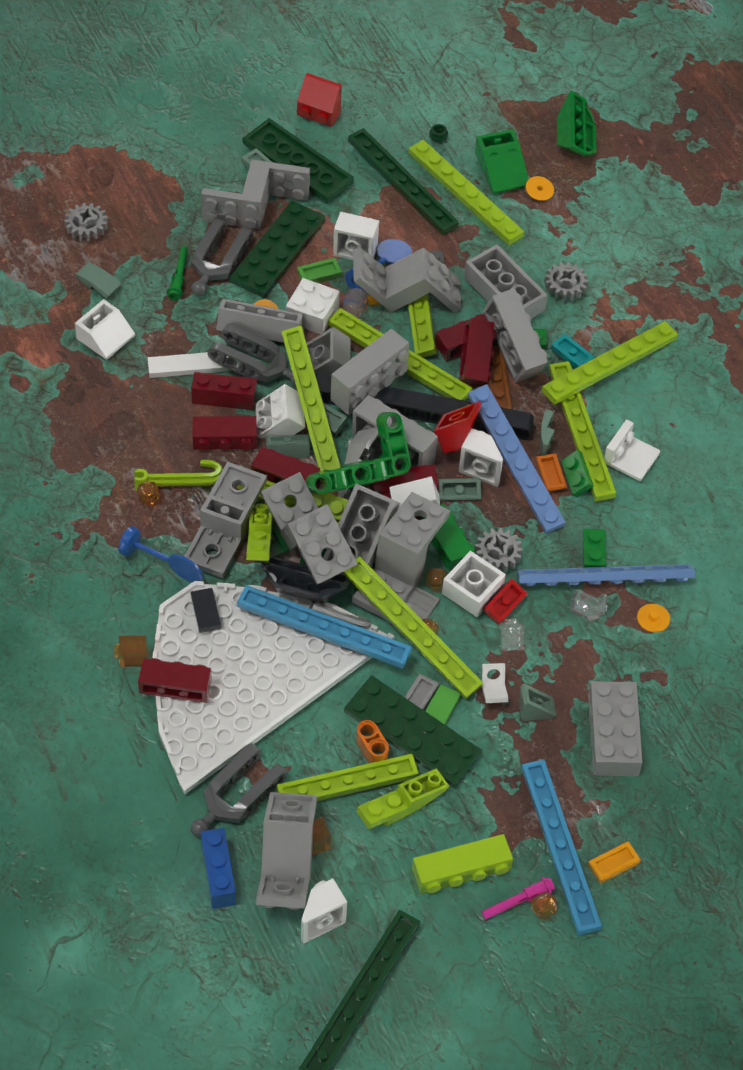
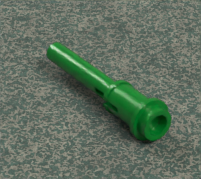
(175, 290)

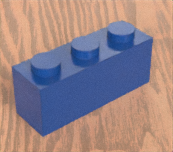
(218, 868)

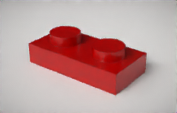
(504, 601)

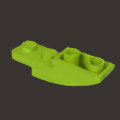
(259, 533)
(405, 800)

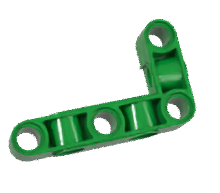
(393, 446)

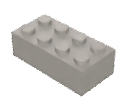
(496, 272)
(515, 335)
(369, 371)
(420, 442)
(363, 522)
(614, 729)

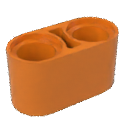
(372, 743)

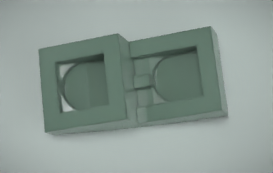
(98, 278)
(546, 433)

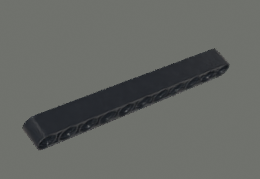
(431, 407)

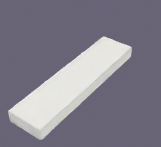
(182, 365)

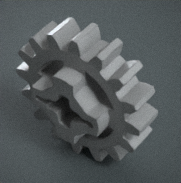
(86, 221)
(566, 281)
(498, 548)

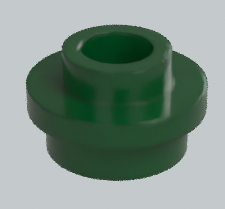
(438, 132)

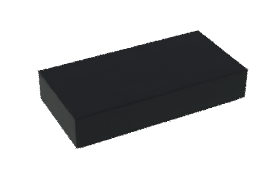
(205, 610)

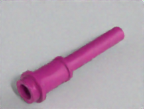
(528, 893)

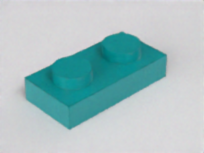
(571, 351)

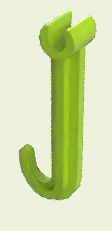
(180, 479)

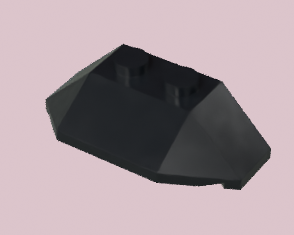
(298, 581)

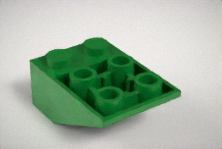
(501, 161)

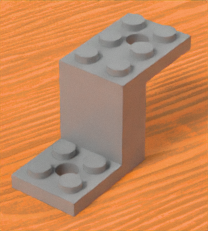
(250, 206)
(406, 279)
(308, 528)
(404, 547)
(287, 851)

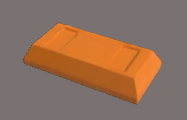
(551, 472)

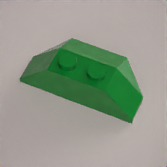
(576, 126)

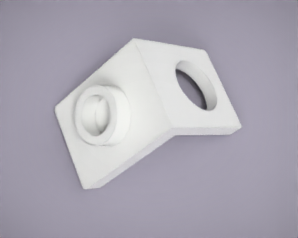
(494, 689)

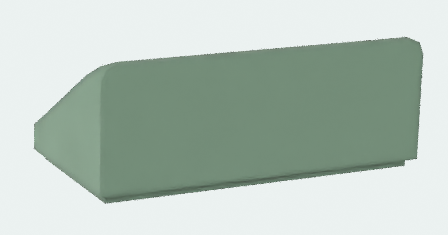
(290, 445)
(460, 489)

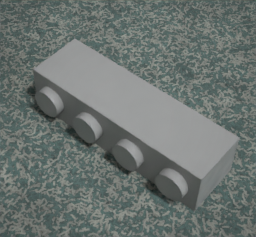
(257, 319)

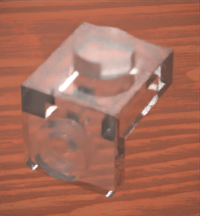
(355, 301)
(588, 606)
(512, 635)

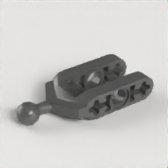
(210, 271)
(218, 353)
(222, 811)

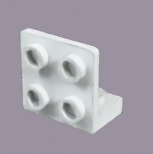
(629, 453)

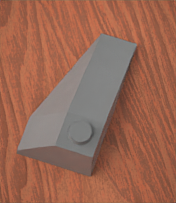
(364, 446)

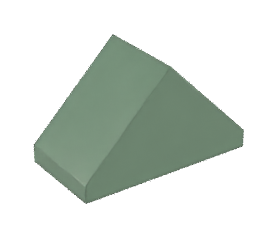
(535, 704)

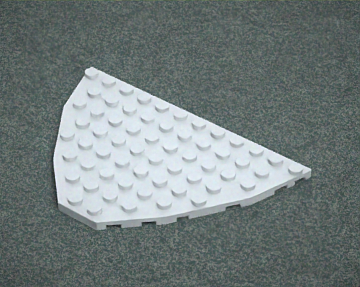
(258, 678)

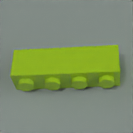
(462, 864)

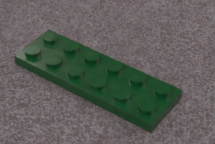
(285, 148)
(277, 249)
(413, 730)

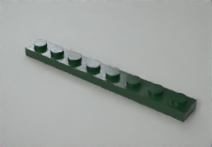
(403, 181)
(361, 993)

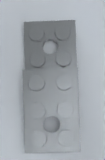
(225, 519)

